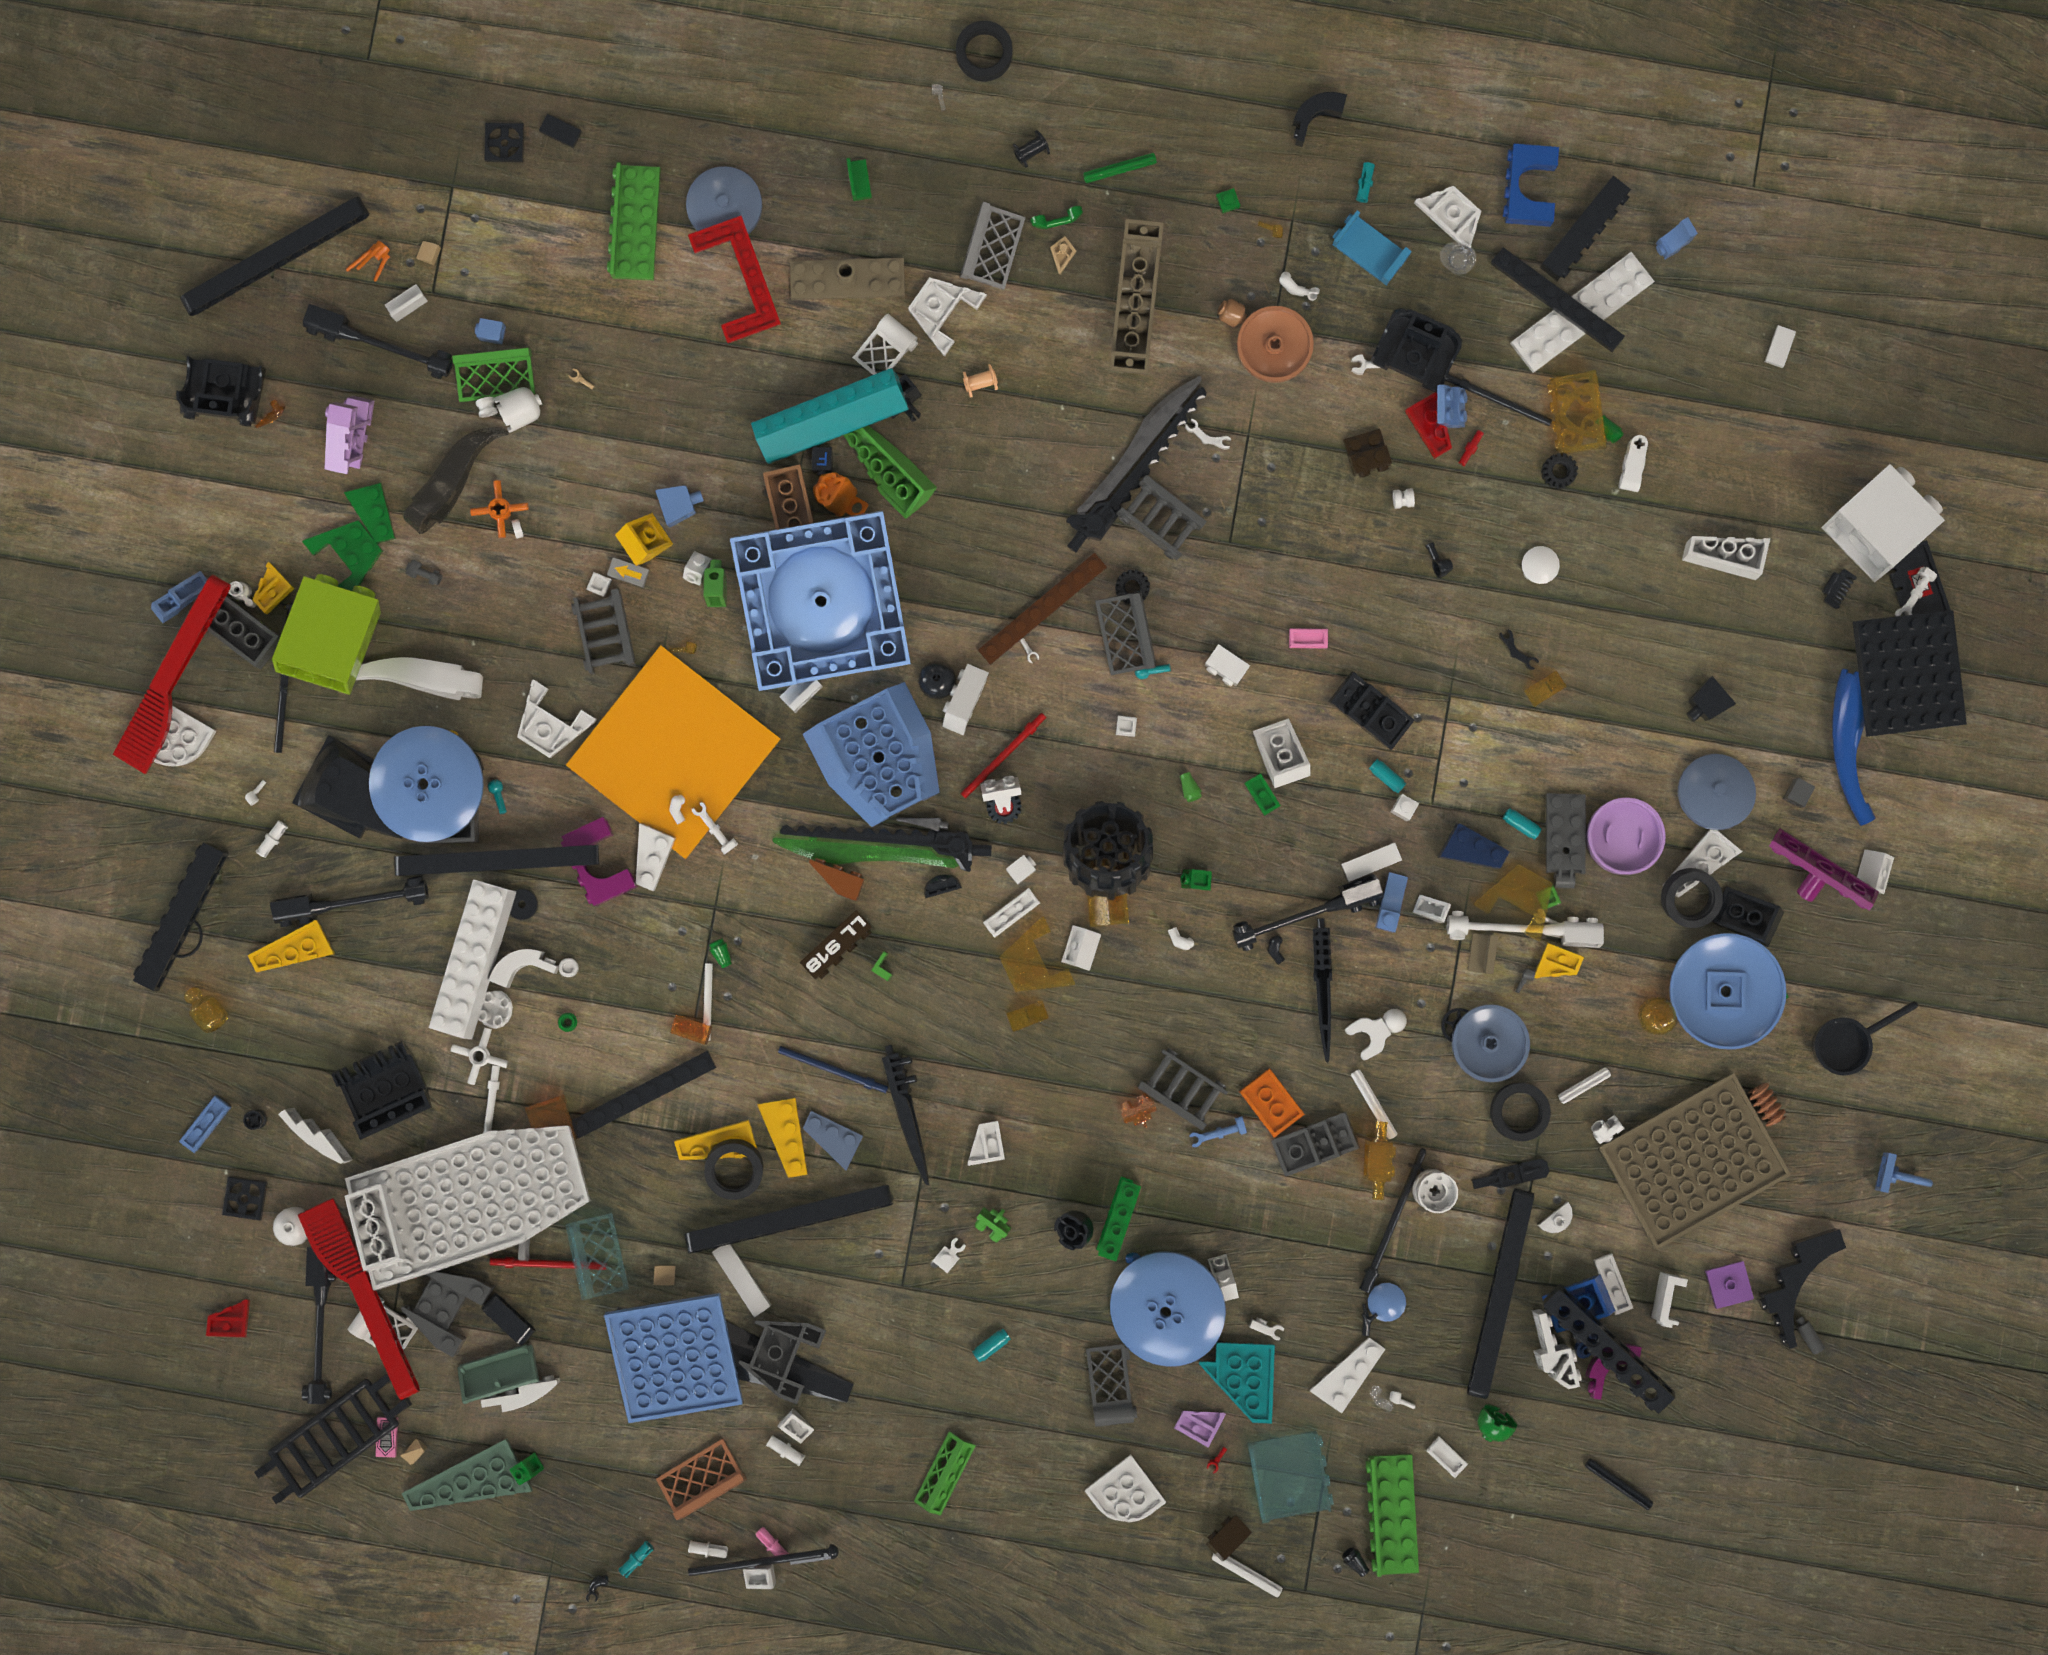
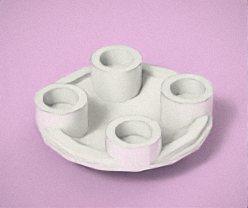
(1540, 565)
(495, 1009)

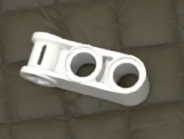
(1633, 464)

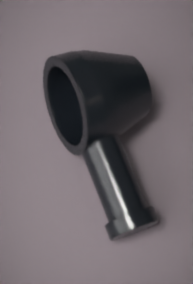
(1441, 566)

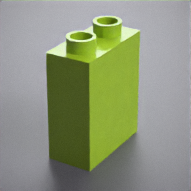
(327, 633)

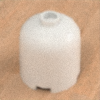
(518, 408)

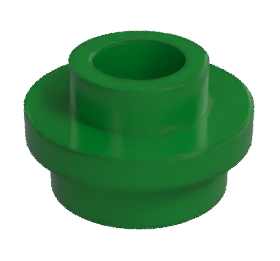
(561, 1022)

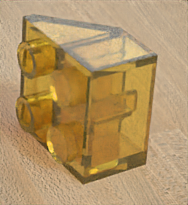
(1108, 912)

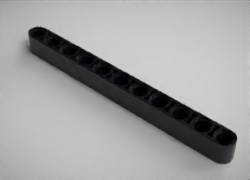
(274, 256)
(496, 860)
(788, 1219)
(1500, 1293)

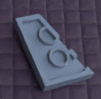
(833, 1138)

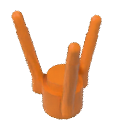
(378, 251)

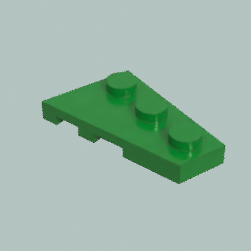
(373, 511)

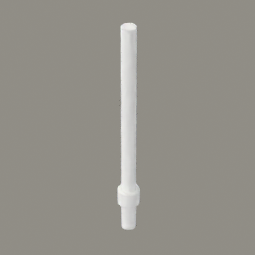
(493, 1086)

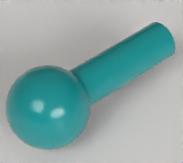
(1144, 673)
(495, 787)

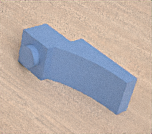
(1676, 239)
(178, 597)
(1391, 902)

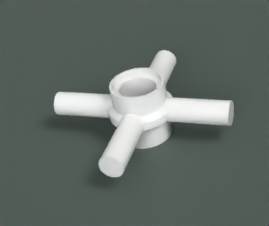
(487, 1057)

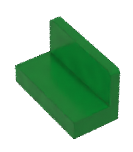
(859, 179)

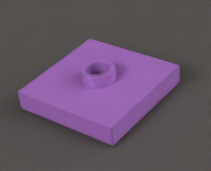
(1729, 1284)

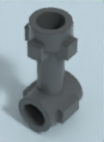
(414, 569)

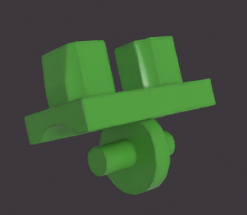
(995, 1221)

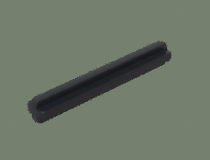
(1619, 1484)

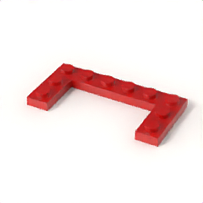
(736, 232)

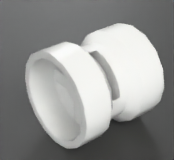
(1403, 498)

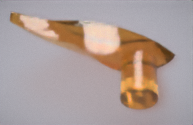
(272, 416)

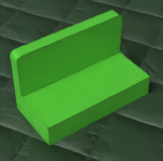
(881, 971)

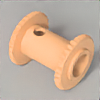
(980, 380)

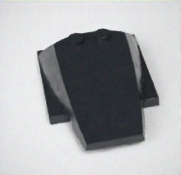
(339, 790)

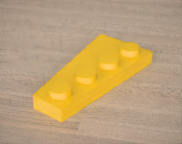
(298, 946)
(784, 1128)
(700, 1145)

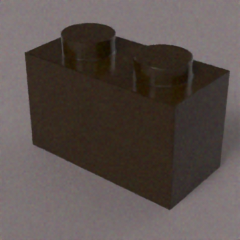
(1228, 1537)

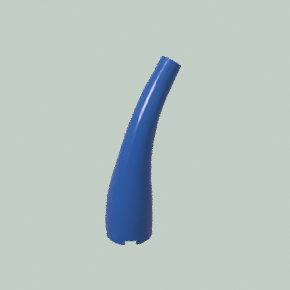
(1846, 735)

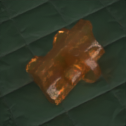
(1140, 1113)

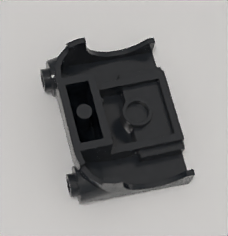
(1417, 348)
(221, 390)

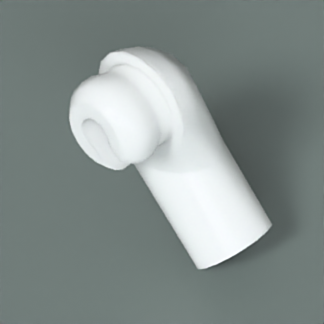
(1180, 942)

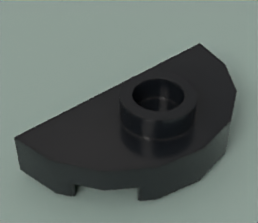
(940, 885)

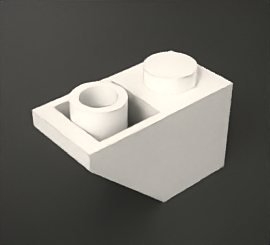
(1222, 1272)

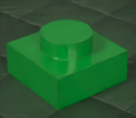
(1228, 200)

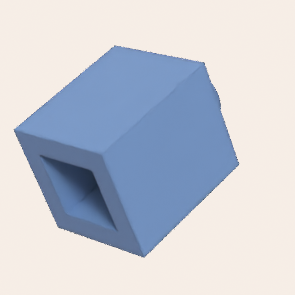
(490, 331)

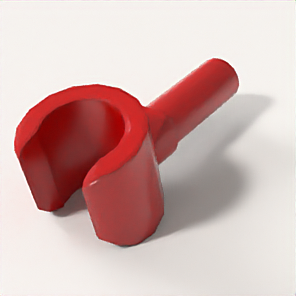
(1217, 1459)

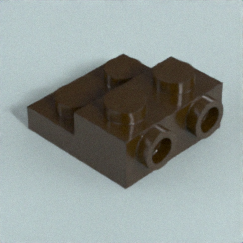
(1367, 453)

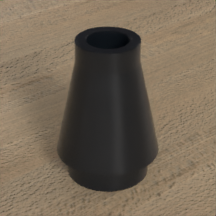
(1355, 1561)

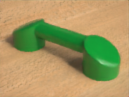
(1041, 223)

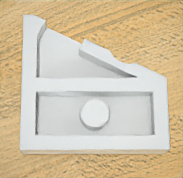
(987, 1144)

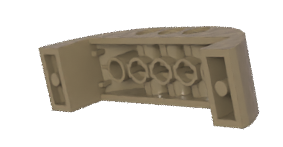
(1136, 296)

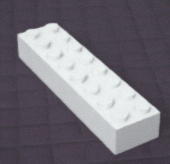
(472, 959)

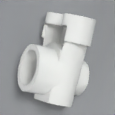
(1604, 1131)

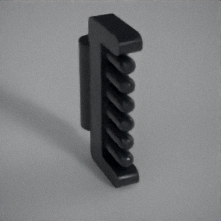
(1834, 585)

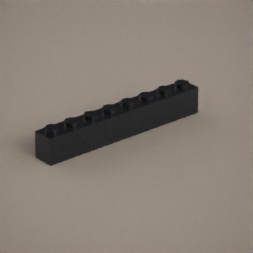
(180, 916)

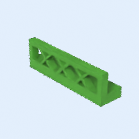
(947, 1476)

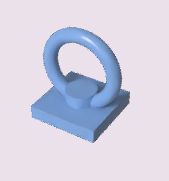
(1890, 1173)

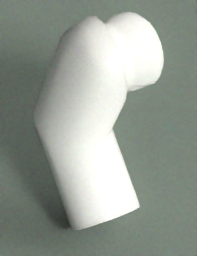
(675, 807)

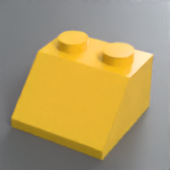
(643, 539)

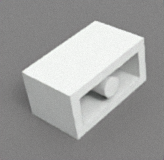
(1226, 665)

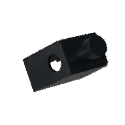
(1709, 701)

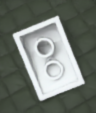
(1282, 753)

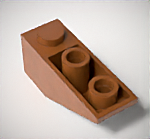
(843, 883)

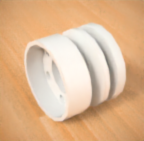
(1439, 1200)

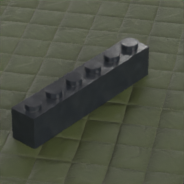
(1584, 229)

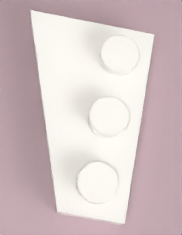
(652, 855)

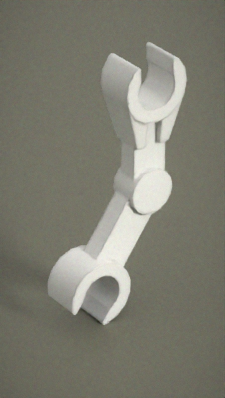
(1217, 441)

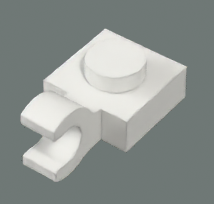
(1261, 1326)

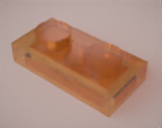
(691, 1029)

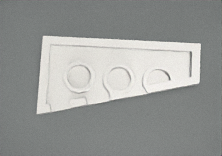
(1345, 1379)

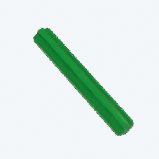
(1119, 168)

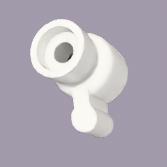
(242, 592)

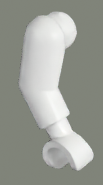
(1288, 283)

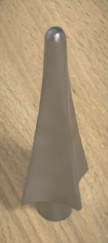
(930, 823)

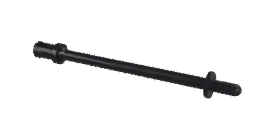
(1372, 1271)

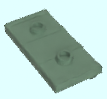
(497, 1373)

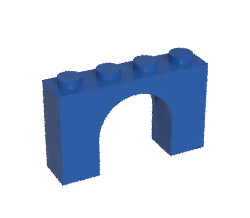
(1519, 208)

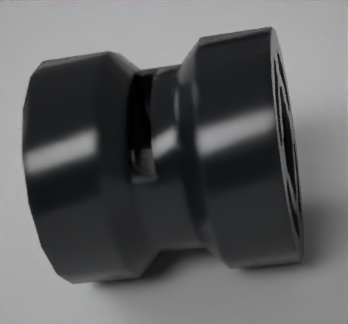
(251, 1119)

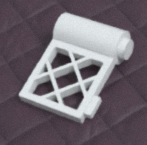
(896, 335)
(360, 1330)

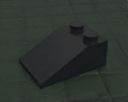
(1749, 916)

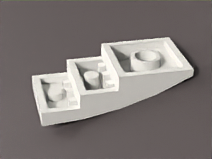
(321, 1140)

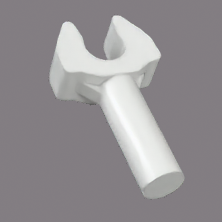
(1364, 365)

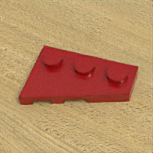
(1424, 418)

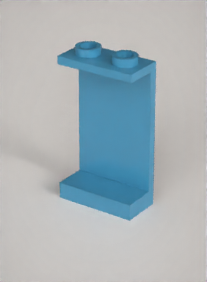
(1370, 248)

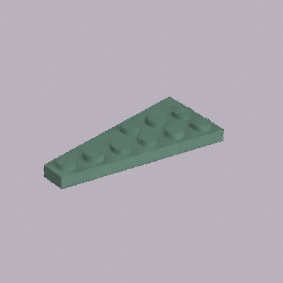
(474, 1479)

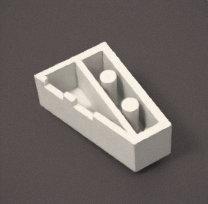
(964, 698)

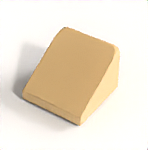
(428, 252)
(664, 1275)

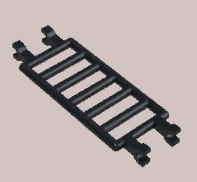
(320, 1419)

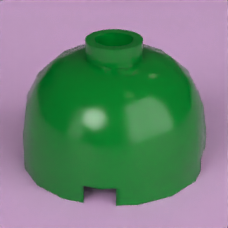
(1495, 1425)

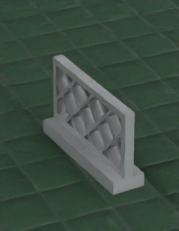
(977, 239)

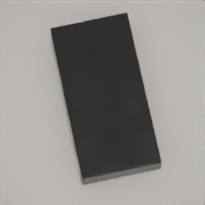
(560, 131)

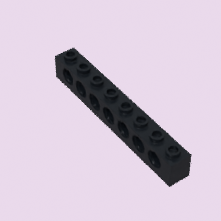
(1561, 1297)

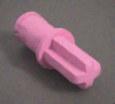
(771, 1543)

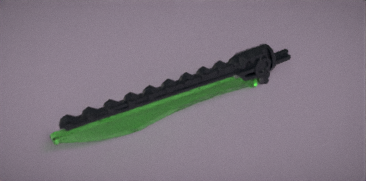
(947, 843)

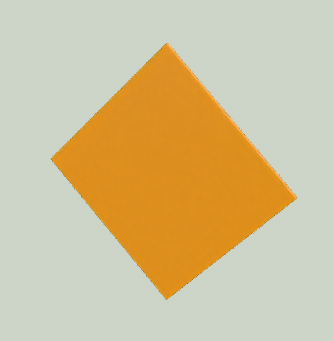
(669, 740)

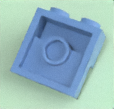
(1451, 406)

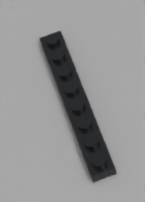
(1557, 299)
(643, 1094)

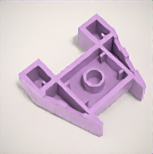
(347, 433)

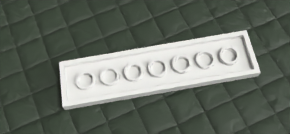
(1600, 296)

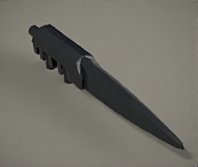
(1323, 976)
(904, 1106)

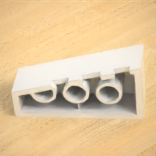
(1728, 554)

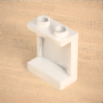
(1664, 1298)

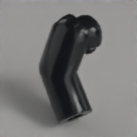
(1273, 949)

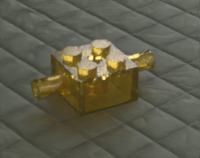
(1378, 1160)

